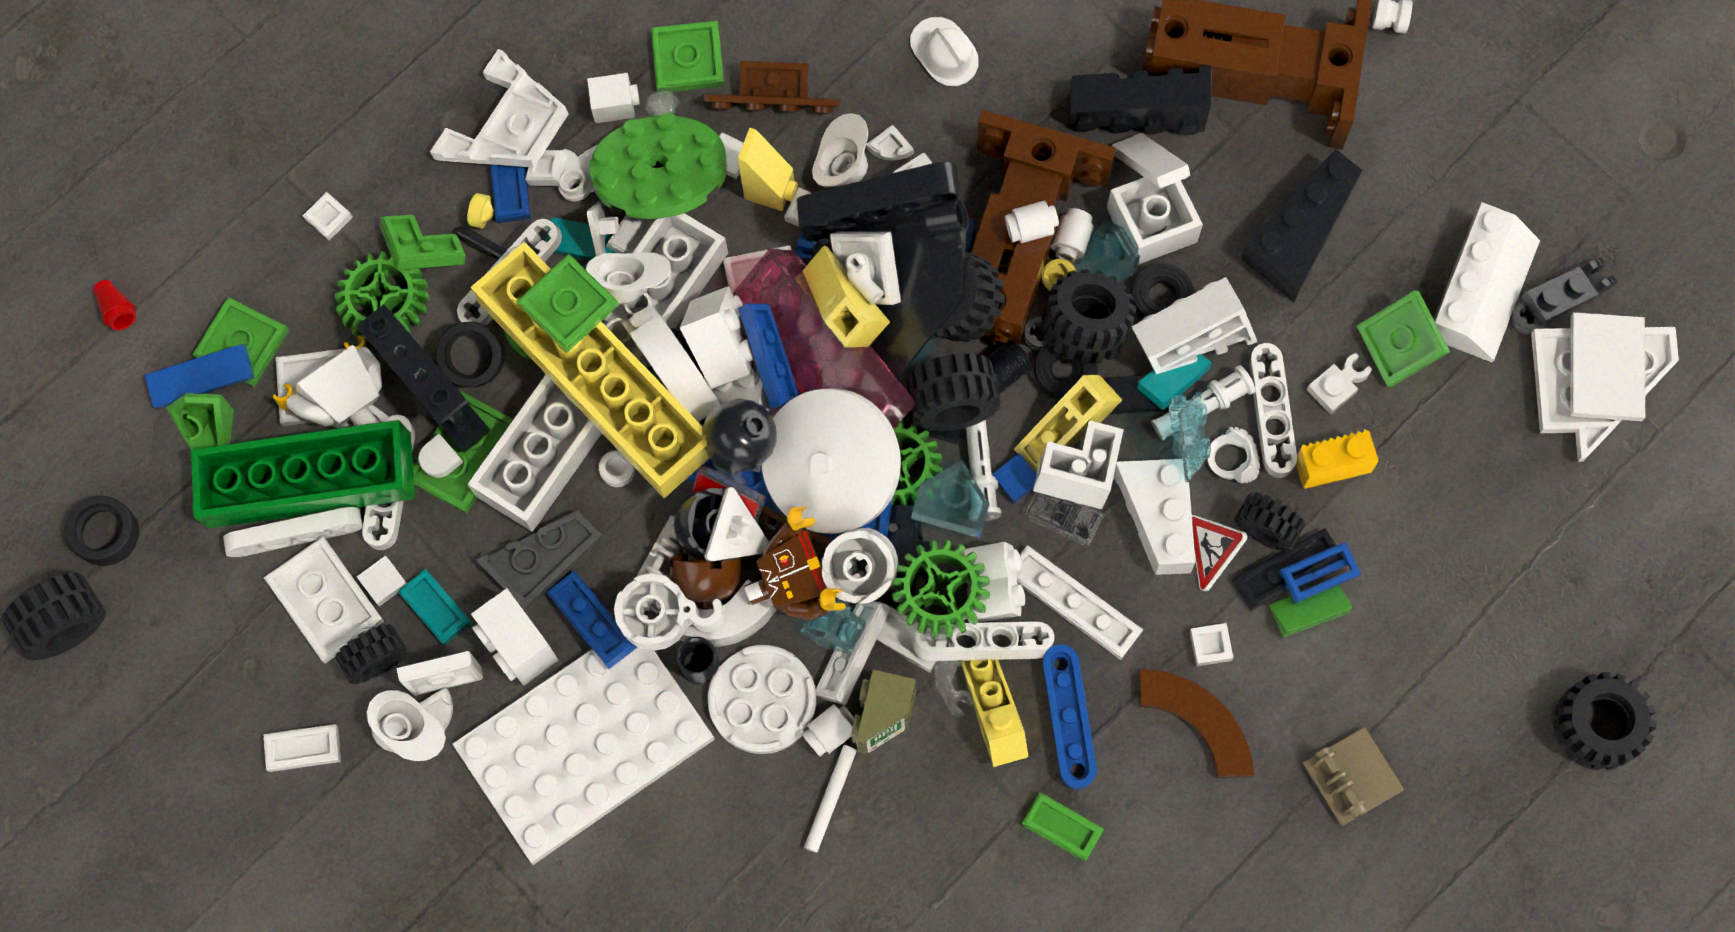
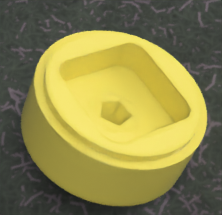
(479, 210)
(1055, 270)

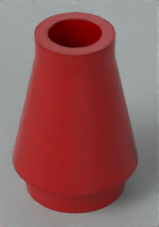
(114, 306)

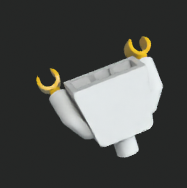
(338, 389)

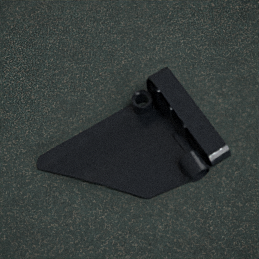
(928, 245)

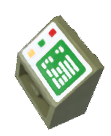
(886, 711)

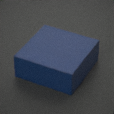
(1015, 478)

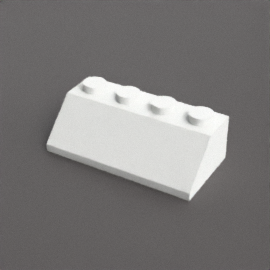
(1486, 282)

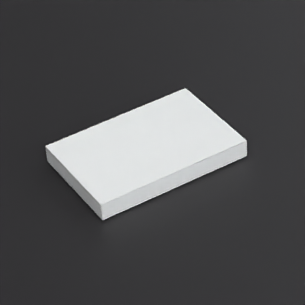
(1607, 367)
(323, 599)

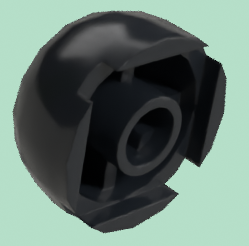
(739, 435)
(696, 520)

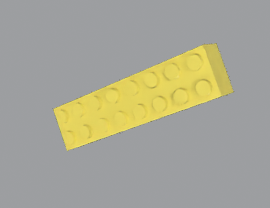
(600, 380)

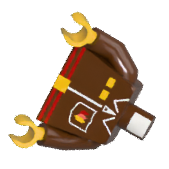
(794, 573)

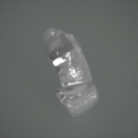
(945, 672)

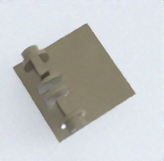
(1353, 776)

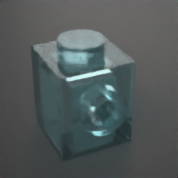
(835, 630)

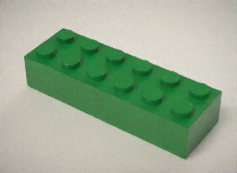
(302, 474)

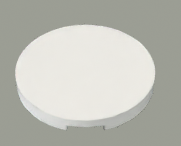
(762, 699)

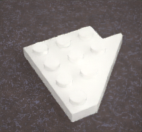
(1552, 381)

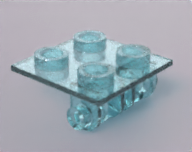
(1190, 442)

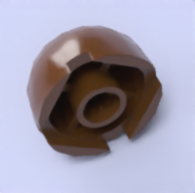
(703, 579)

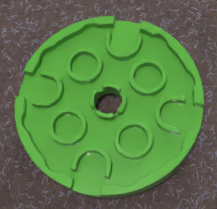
(625, 158)

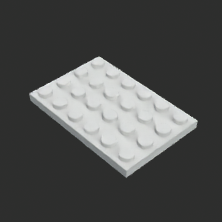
(581, 746)

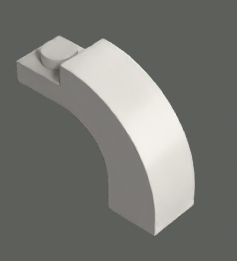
(671, 362)
(740, 620)

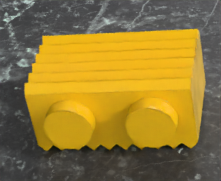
(1336, 459)

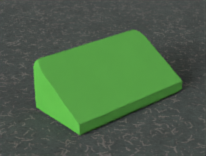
(1310, 612)

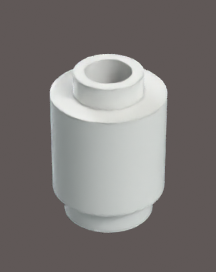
(1031, 222)
(1072, 234)
(829, 730)

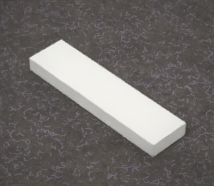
(1076, 603)

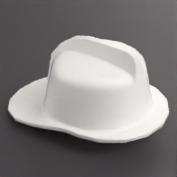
(944, 51)
(841, 152)
(629, 274)
(404, 726)

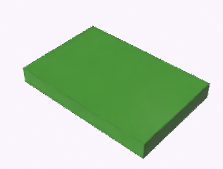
(454, 487)

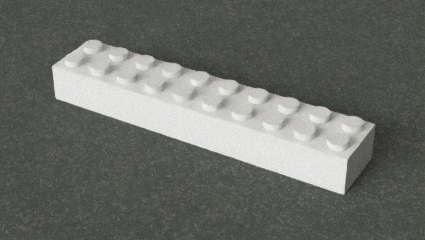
(550, 431)

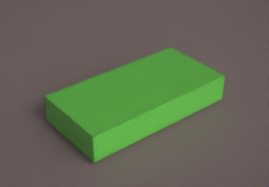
(1062, 827)

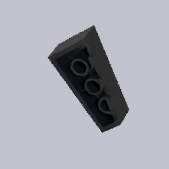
(1142, 101)
(1298, 231)

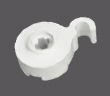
(673, 620)

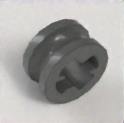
(1520, 323)
(1031, 340)

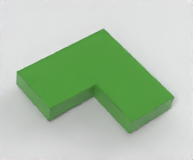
(414, 250)

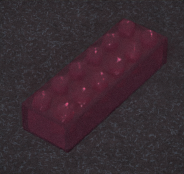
(811, 347)

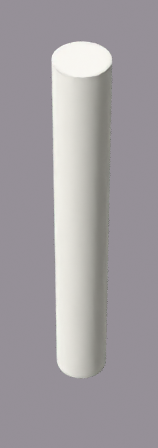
(830, 798)

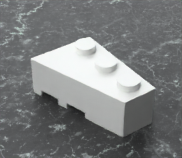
(1194, 326)
(1161, 511)

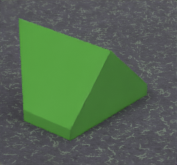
(203, 419)

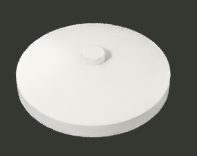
(833, 458)

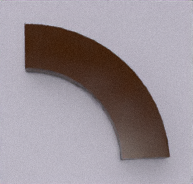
(1205, 714)

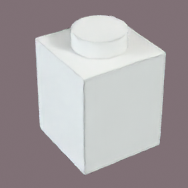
(612, 97)

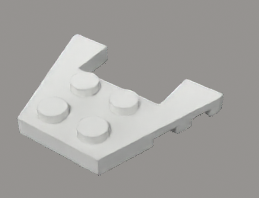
(517, 127)

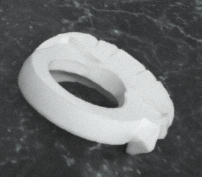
(1248, 470)

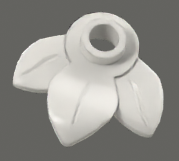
(576, 173)

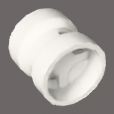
(1392, 14)

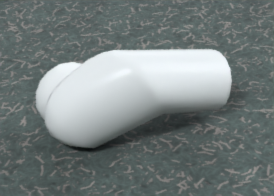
(861, 278)

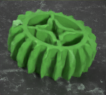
(355, 294)
(909, 457)
(955, 582)

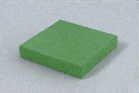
(687, 56)
(567, 303)
(242, 325)
(1403, 338)

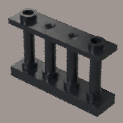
(423, 378)

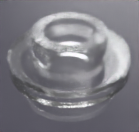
(662, 103)

